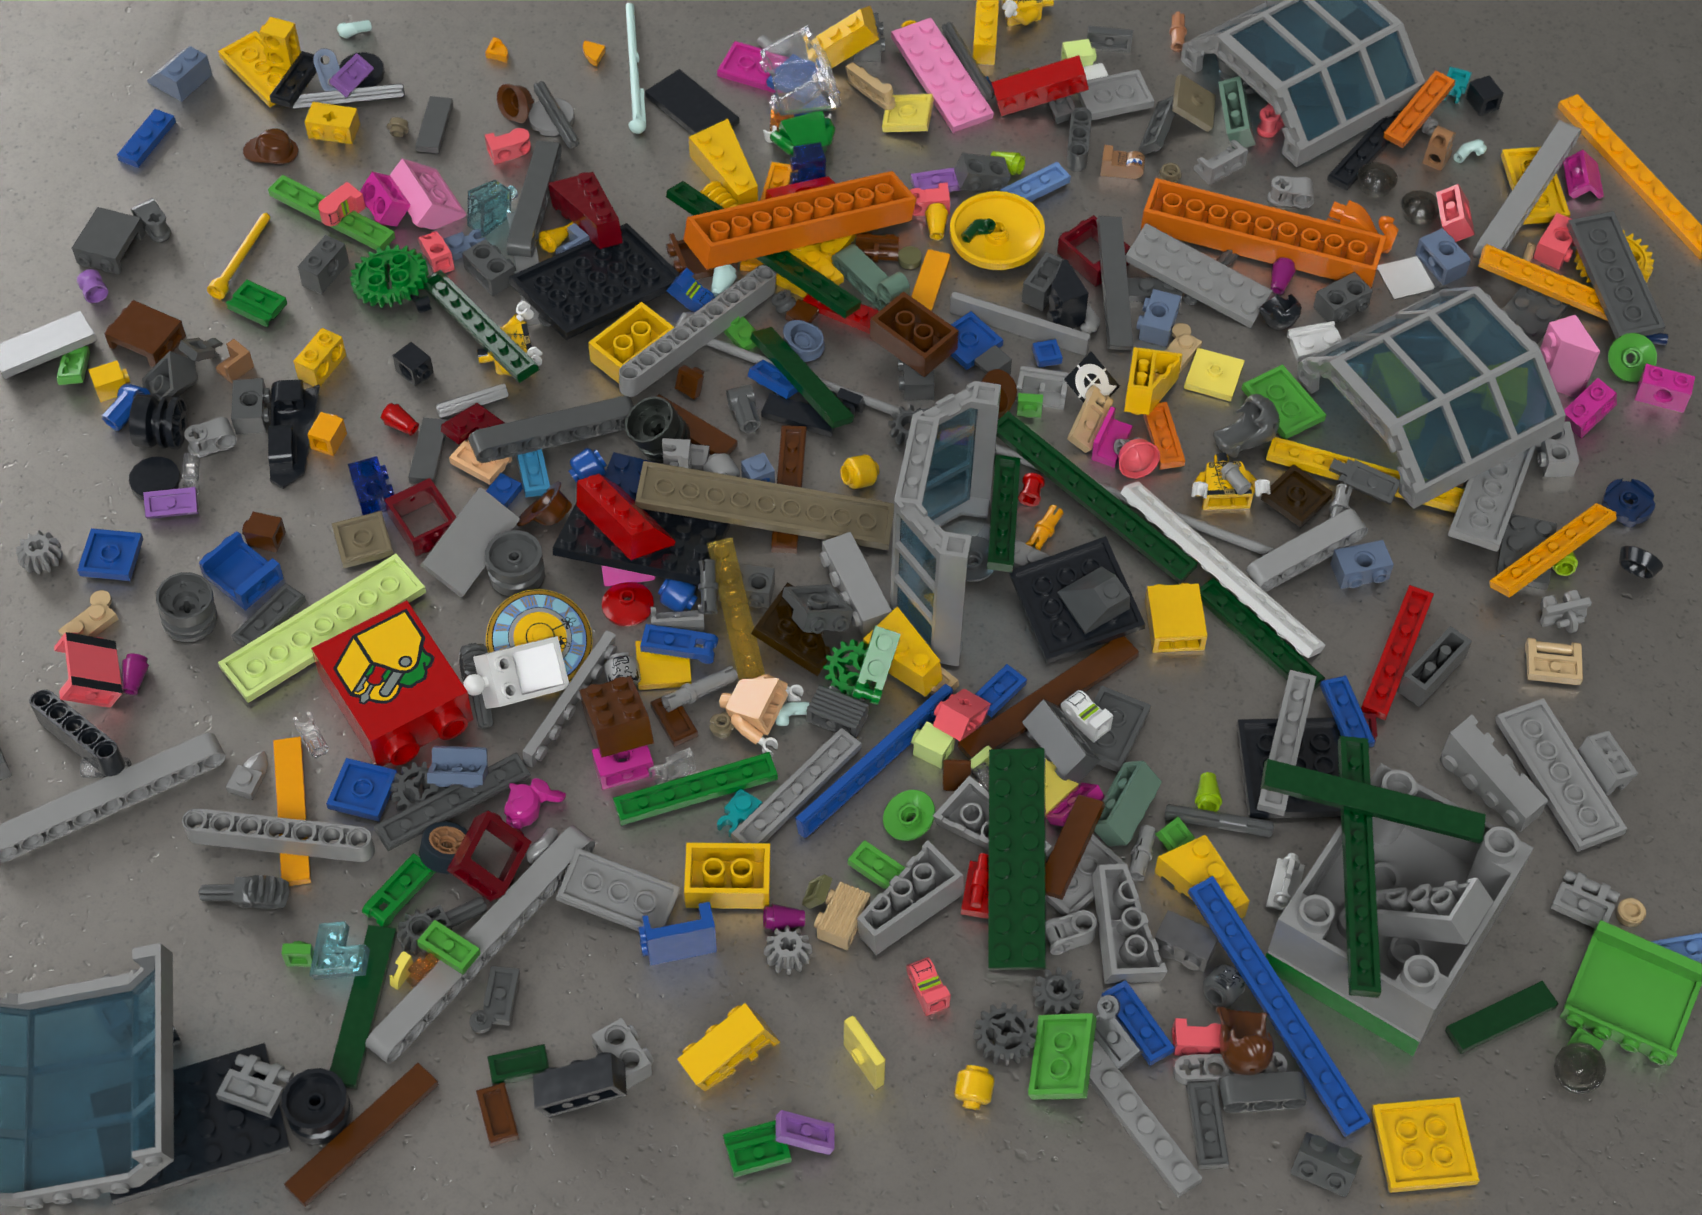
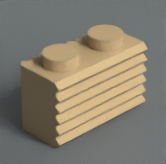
(839, 921)

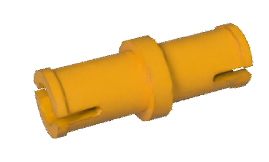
(1045, 528)

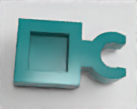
(1461, 82)
(738, 810)

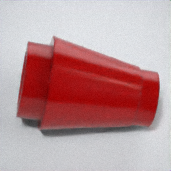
(399, 419)

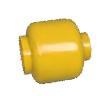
(859, 471)
(974, 1087)

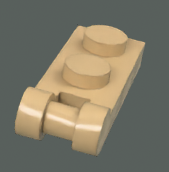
(871, 86)
(1090, 419)

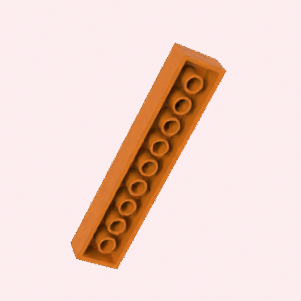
(798, 219)
(1262, 232)

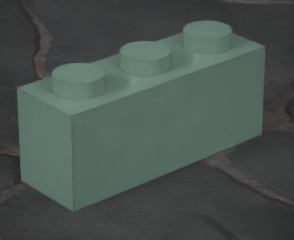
(1236, 111)
(1127, 803)

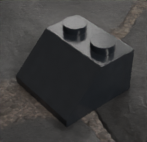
(1067, 298)

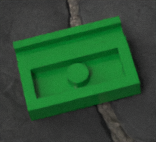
(256, 303)
(755, 1149)

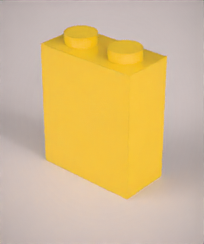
(1175, 618)

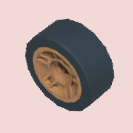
(440, 845)

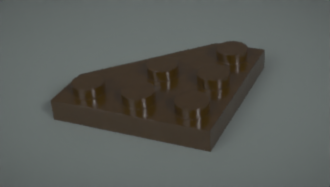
(784, 635)

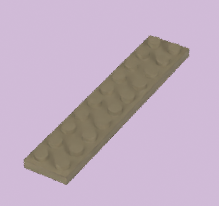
(763, 505)

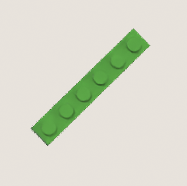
(352, 225)

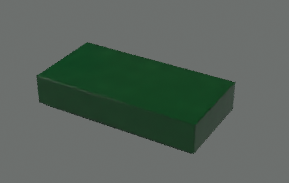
(517, 1064)

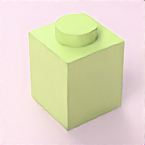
(1081, 48)
(932, 745)

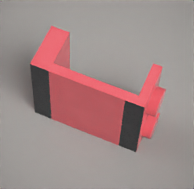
(91, 670)

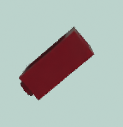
(1073, 238)
(403, 504)
(475, 875)

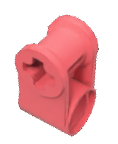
(1270, 122)

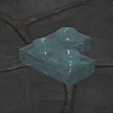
(332, 955)

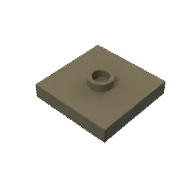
(1194, 103)
(362, 539)

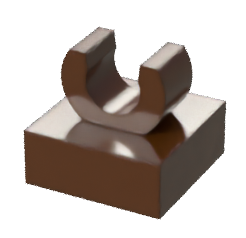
(689, 381)

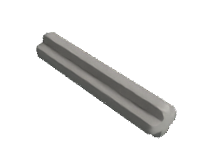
(481, 397)

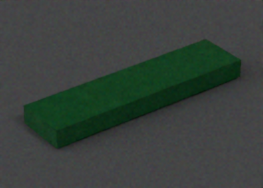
(1501, 1017)

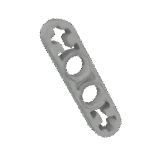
(1194, 1061)

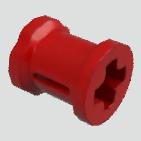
(1031, 489)

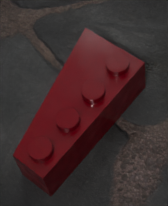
(587, 205)

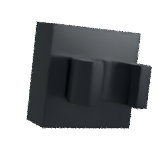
(852, 401)

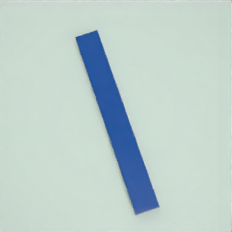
(869, 765)

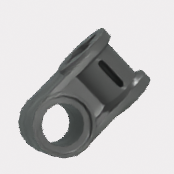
(153, 220)

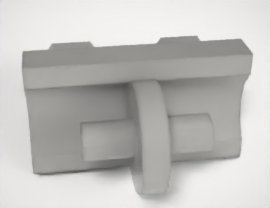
(1564, 614)

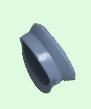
(804, 339)

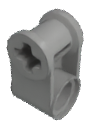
(1293, 192)
(212, 435)
(1065, 934)

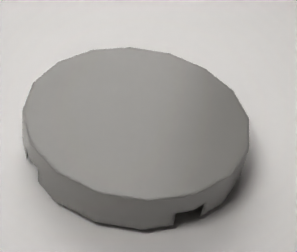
(542, 122)

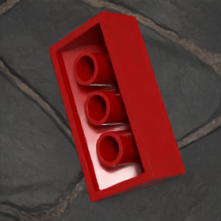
(620, 518)

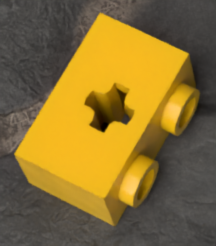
(332, 123)

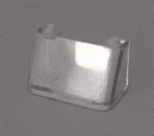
(800, 75)

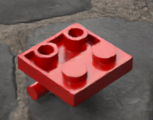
(976, 891)

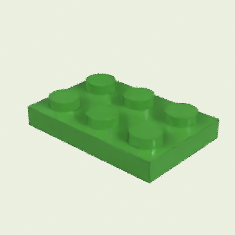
(1294, 405)
(1062, 1056)

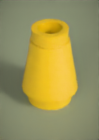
(936, 220)

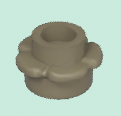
(398, 127)
(1170, 172)
(721, 730)

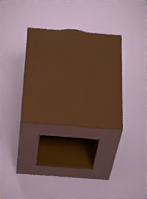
(264, 531)

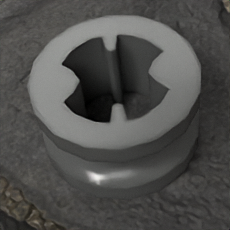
(783, 301)

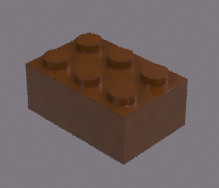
(914, 334)
(616, 716)

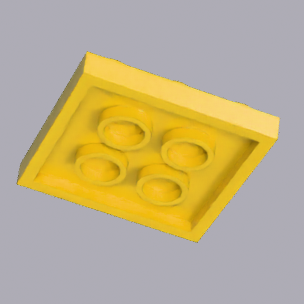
(1424, 1144)

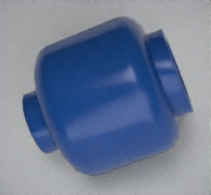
(587, 464)
(677, 595)

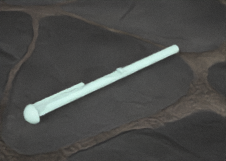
(638, 123)

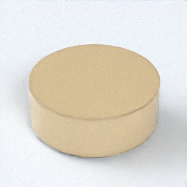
(1630, 912)

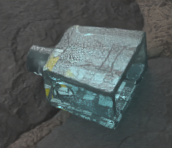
(489, 206)

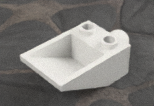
(518, 673)

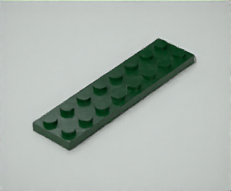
(1017, 859)

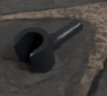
(422, 304)

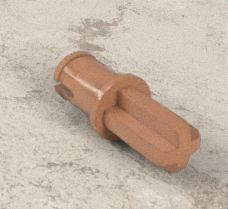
(1178, 32)

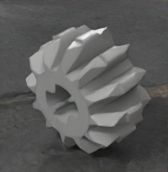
(39, 552)
(788, 950)

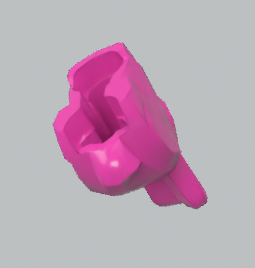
(525, 802)

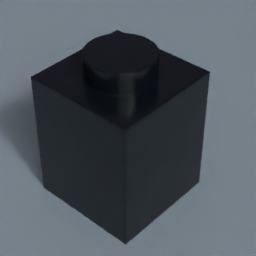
(1484, 95)

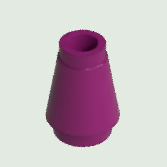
(1282, 274)
(133, 672)
(781, 916)

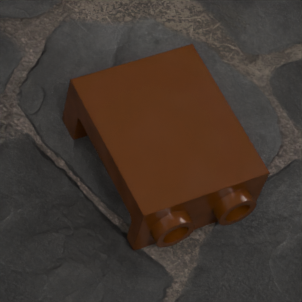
(685, 258)
(145, 332)

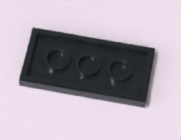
(689, 103)

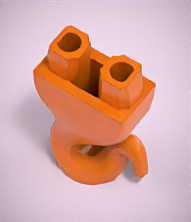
(1357, 217)

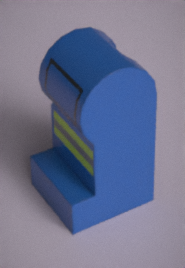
(689, 291)

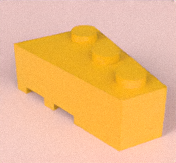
(1150, 378)
(1195, 863)
(726, 1046)

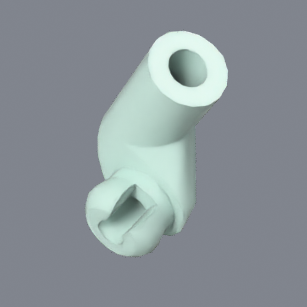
(1466, 148)

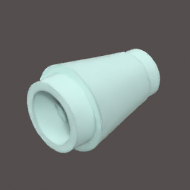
(722, 279)

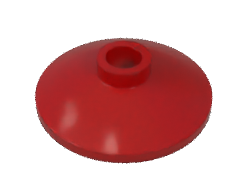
(630, 611)

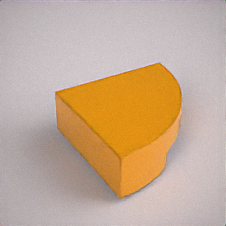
(497, 50)
(593, 52)

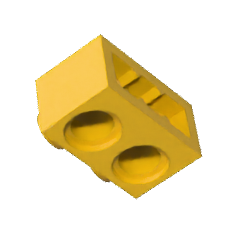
(280, 43)
(320, 357)

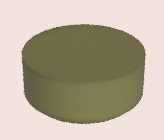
(909, 257)

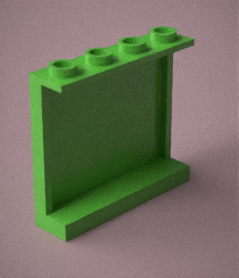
(1633, 993)

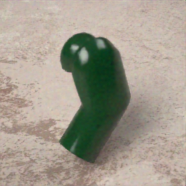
(978, 227)

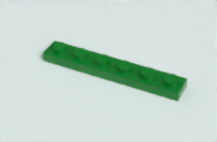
(695, 788)

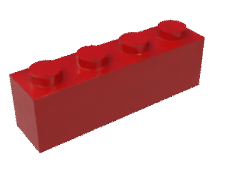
(1040, 85)

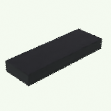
(294, 80)
(795, 414)

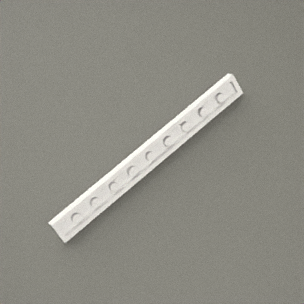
(1225, 571)

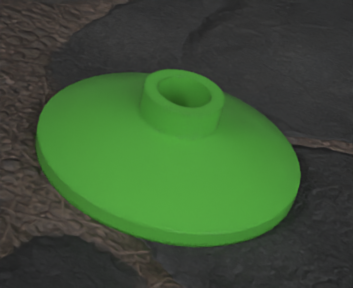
(1639, 347)
(902, 809)

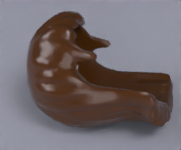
(1245, 1041)

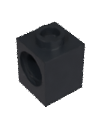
(413, 364)

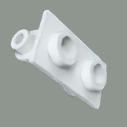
(1285, 881)

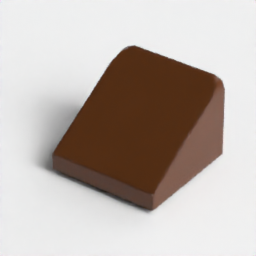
(955, 773)

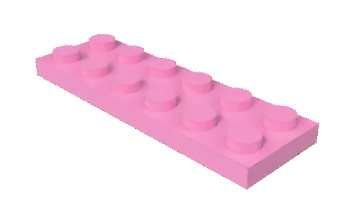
(942, 75)

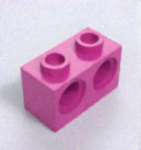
(384, 199)
(1590, 407)

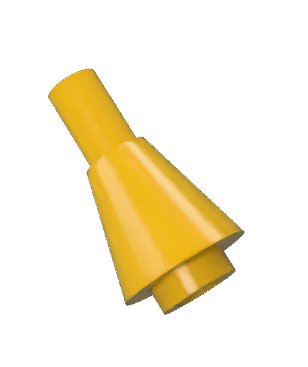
(552, 238)

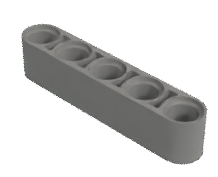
(1307, 550)

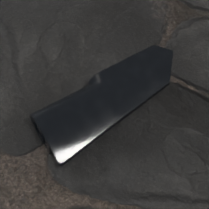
(291, 419)

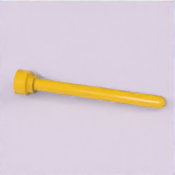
(219, 287)

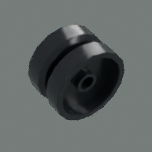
(316, 1106)

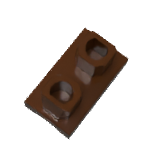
(878, 246)

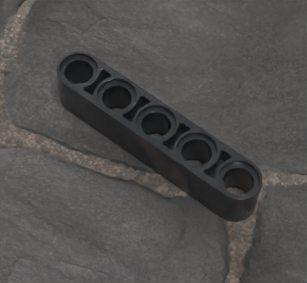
(77, 732)

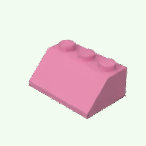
(428, 195)
(1569, 355)

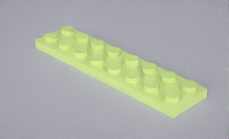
(288, 646)

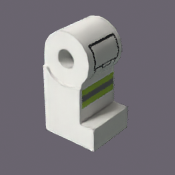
(1087, 715)

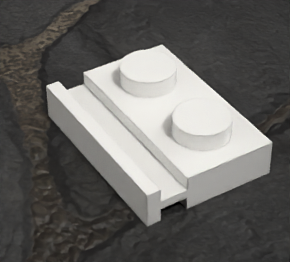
(1312, 339)

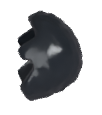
(1281, 312)

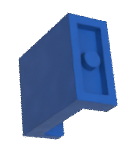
(240, 571)
(679, 940)

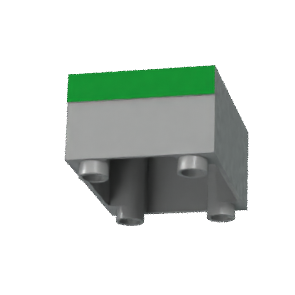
(1414, 973)

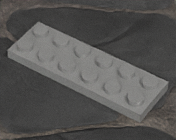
(1197, 275)
(1490, 502)
(1560, 775)

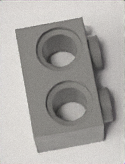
(1558, 454)
(627, 1051)

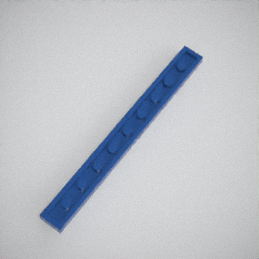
(1280, 1007)

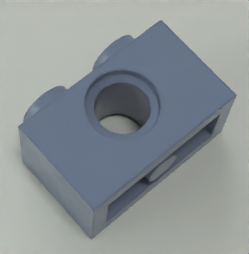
(1443, 256)
(1159, 317)
(1348, 564)

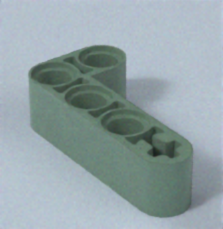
(868, 277)

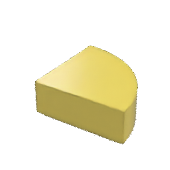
(402, 973)

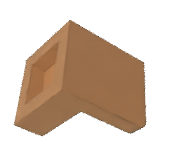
(238, 362)

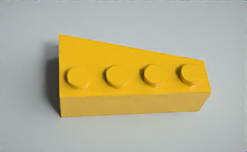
(722, 160)

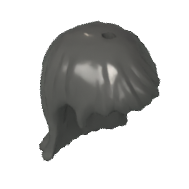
(1253, 428)

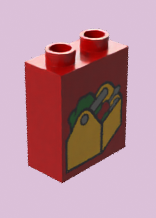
(393, 685)

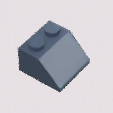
(182, 73)

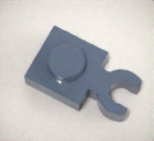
(459, 242)

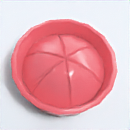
(1138, 458)

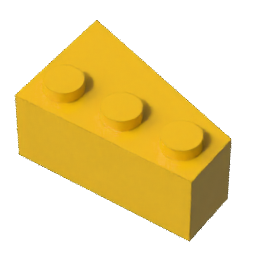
(913, 659)

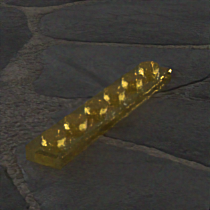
(736, 609)

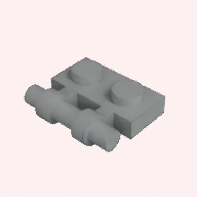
(1582, 905)
(251, 1092)

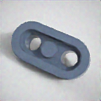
(328, 70)

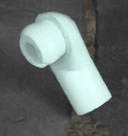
(348, 30)
(790, 709)

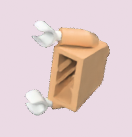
(756, 706)

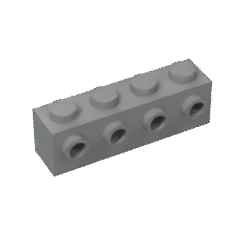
(855, 581)

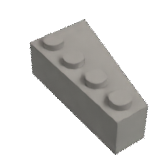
(1492, 775)
(968, 814)
(912, 898)
(1434, 913)
(1123, 929)

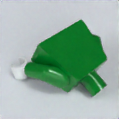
(801, 131)

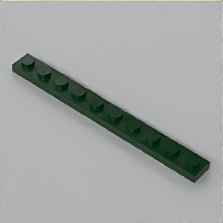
(783, 262)
(1095, 498)
(1359, 878)

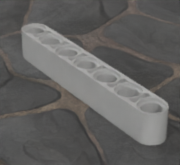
(288, 843)

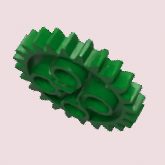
(407, 275)

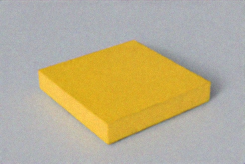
(661, 670)

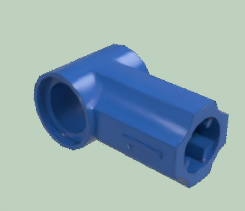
(119, 412)

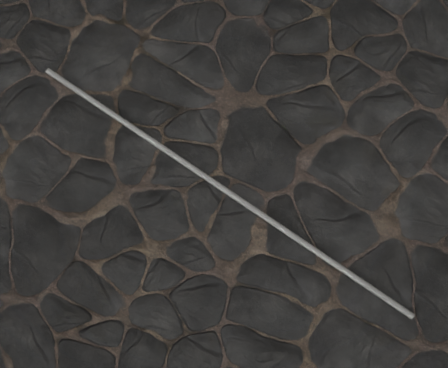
(1000, 450)

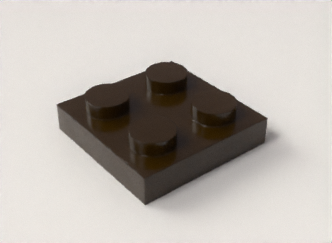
(1297, 496)

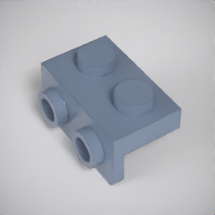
(458, 766)

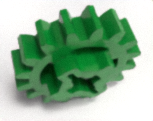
(847, 677)

